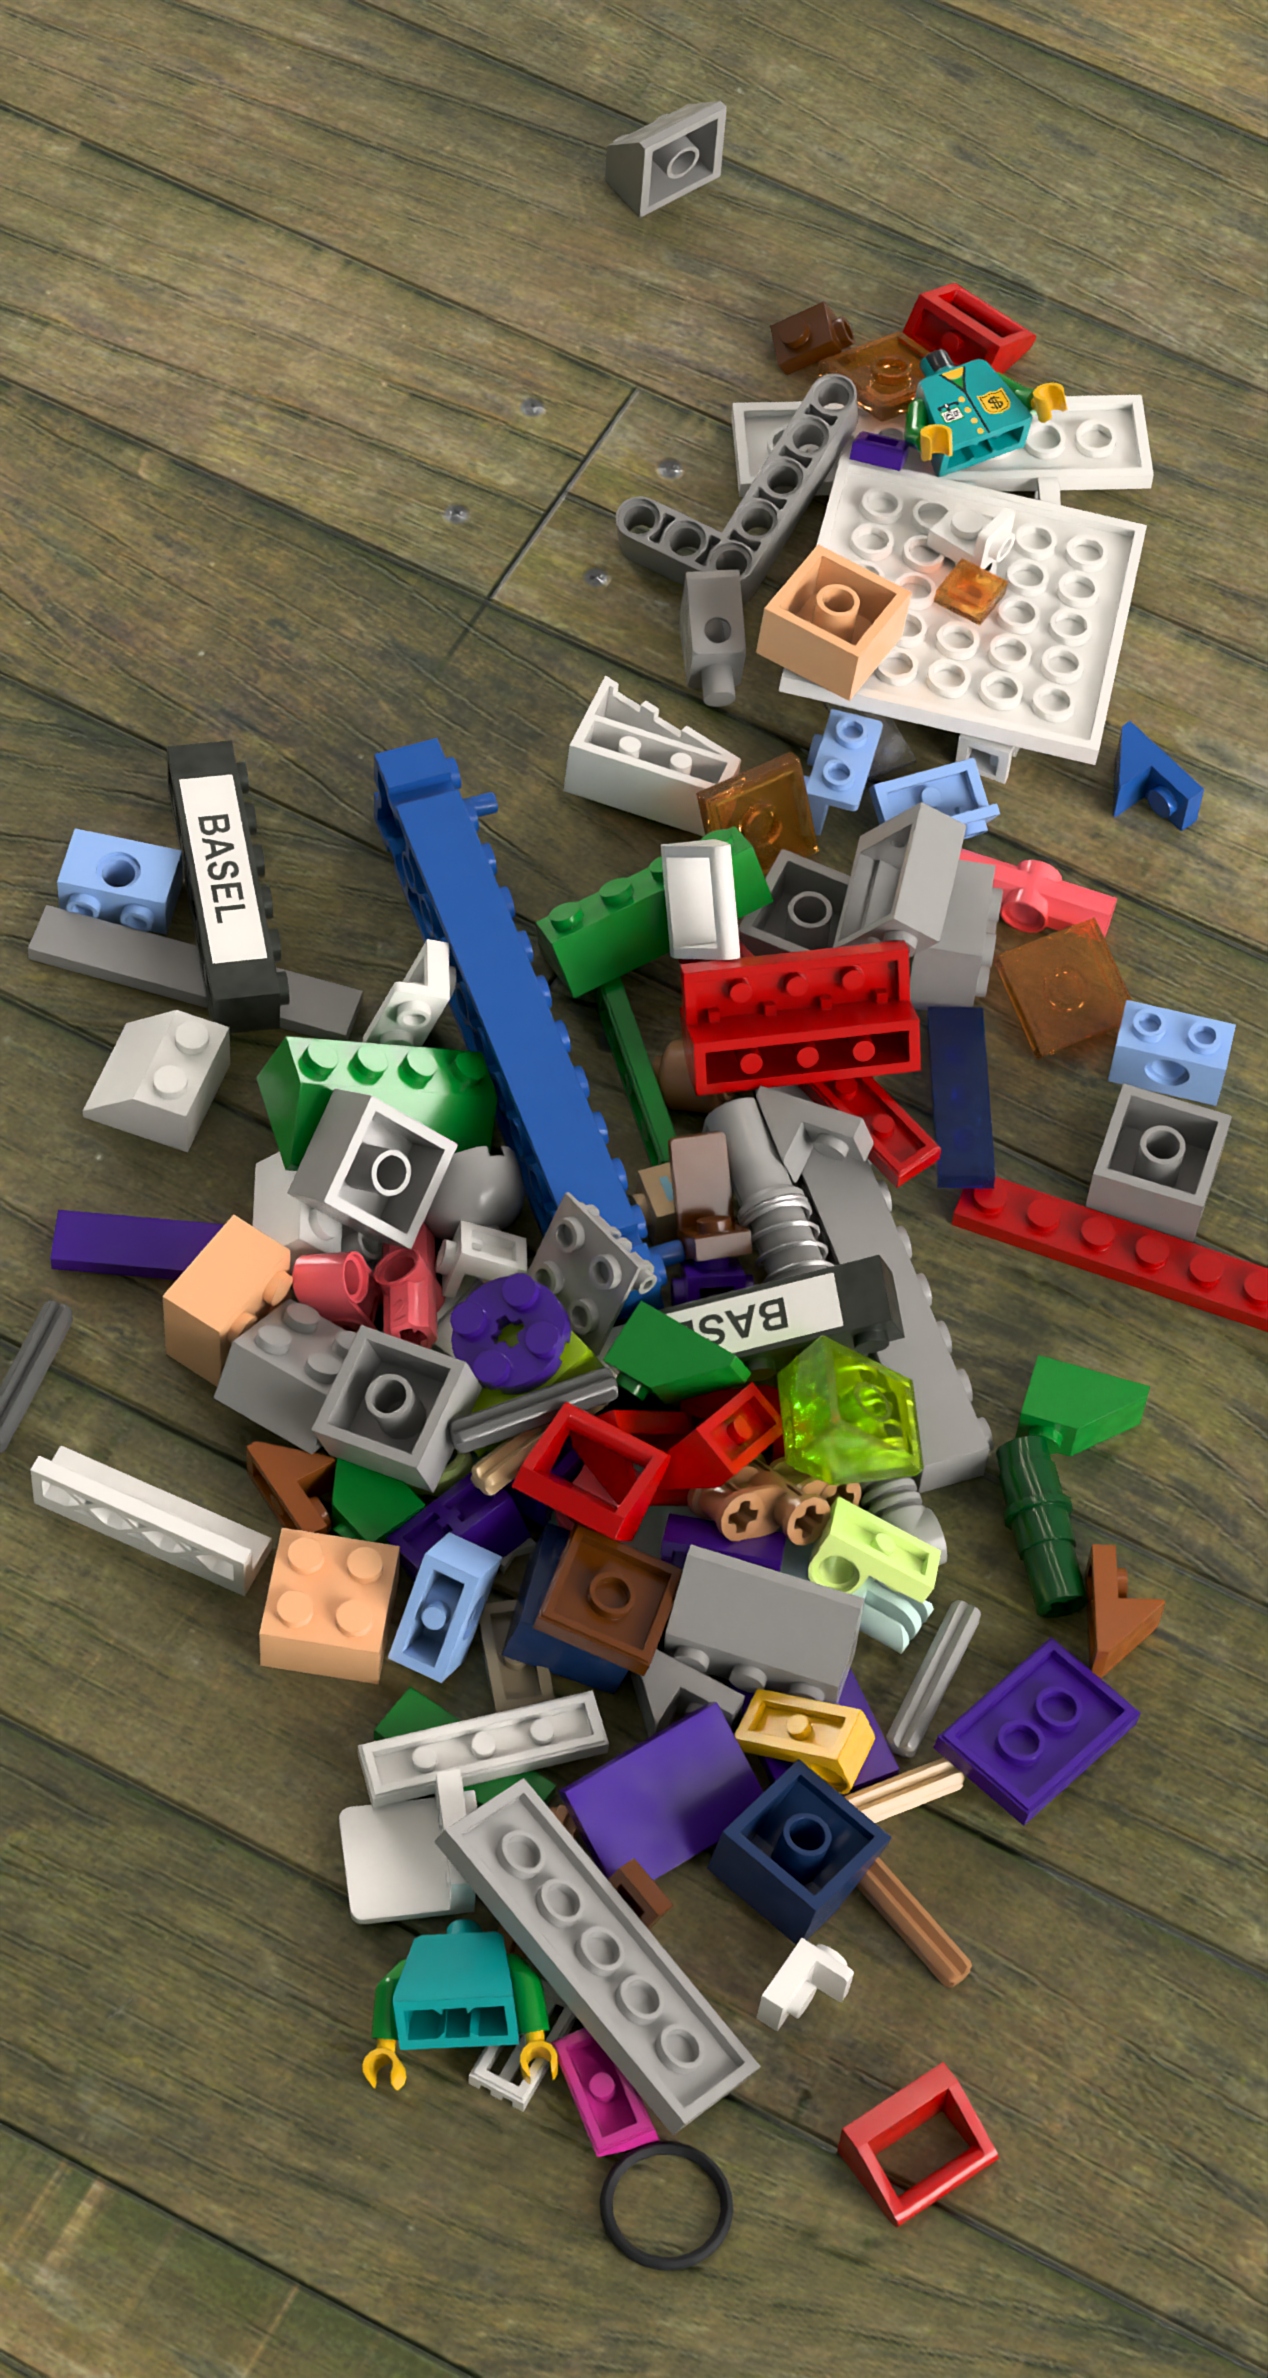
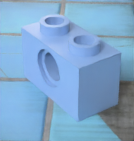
(102, 861)
(1171, 1052)
(444, 1607)

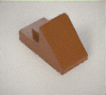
(292, 1483)
(1113, 1620)

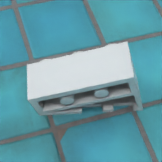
(642, 762)

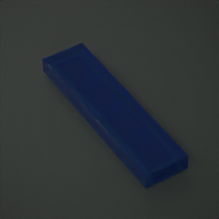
(960, 1097)

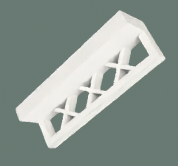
(150, 1519)

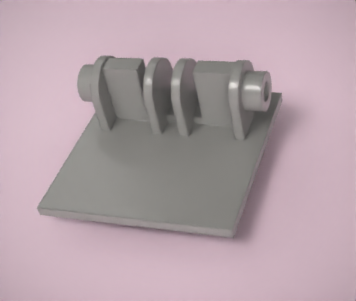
(589, 1270)

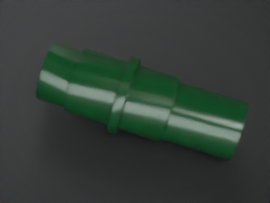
(1041, 1526)

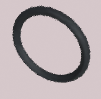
(638, 2255)

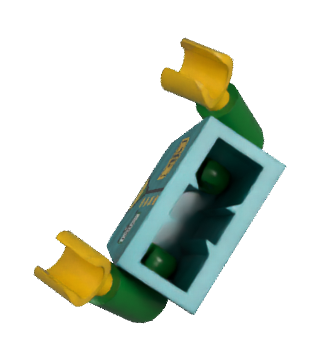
(972, 412)
(458, 1994)

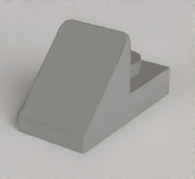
(802, 1124)
(677, 1688)

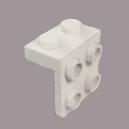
(393, 1860)

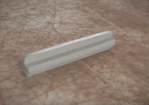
(933, 1679)

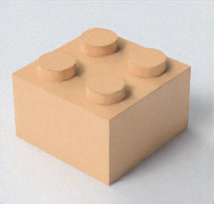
(833, 622)
(223, 1295)
(329, 1605)

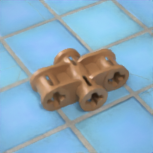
(769, 1498)

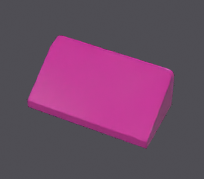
(603, 2095)

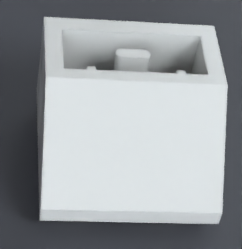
(298, 1224)

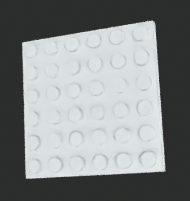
(1042, 657)

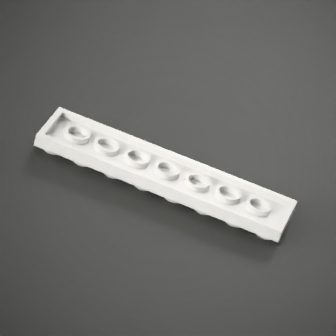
(1087, 447)

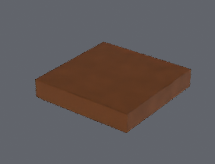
(609, 1599)

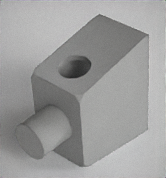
(713, 634)

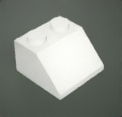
(162, 1078)

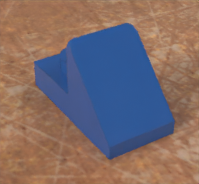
(1150, 773)

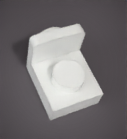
(972, 536)
(481, 1254)
(798, 1980)

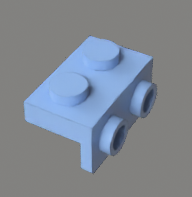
(840, 763)
(949, 789)

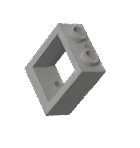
(902, 880)

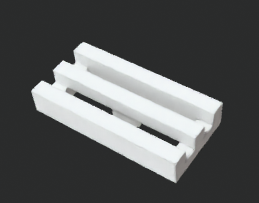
(502, 2085)

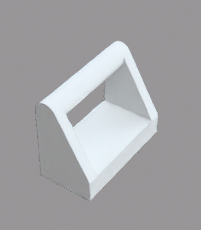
(700, 900)

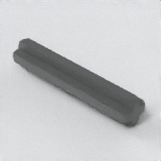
(31, 1366)
(531, 1410)

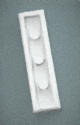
(484, 1748)

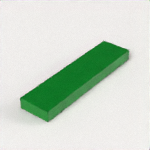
(635, 1070)

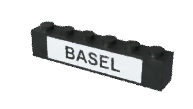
(224, 887)
(783, 1317)

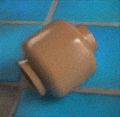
(676, 1084)

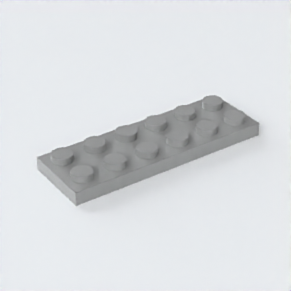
(597, 1955)

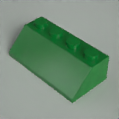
(628, 920)
(431, 1085)

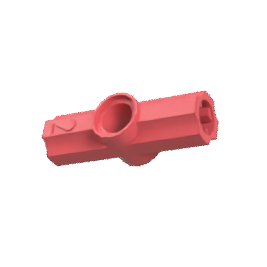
(1040, 899)
(410, 1290)

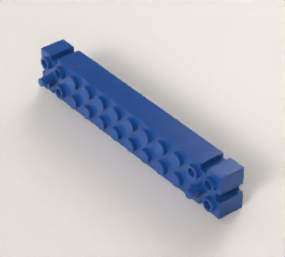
(501, 1000)

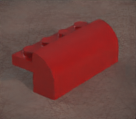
(799, 1018)

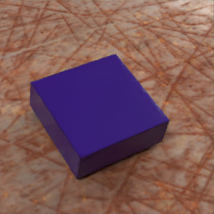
(879, 450)

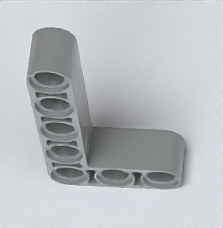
(759, 506)

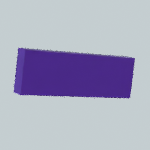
(127, 1244)

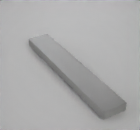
(174, 970)

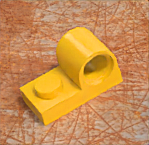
(820, 1734)

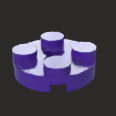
(541, 1342)

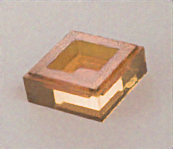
(971, 591)

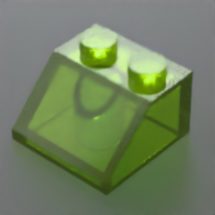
(848, 1417)

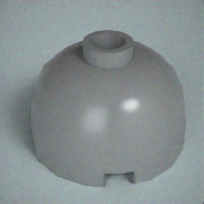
(477, 1191)

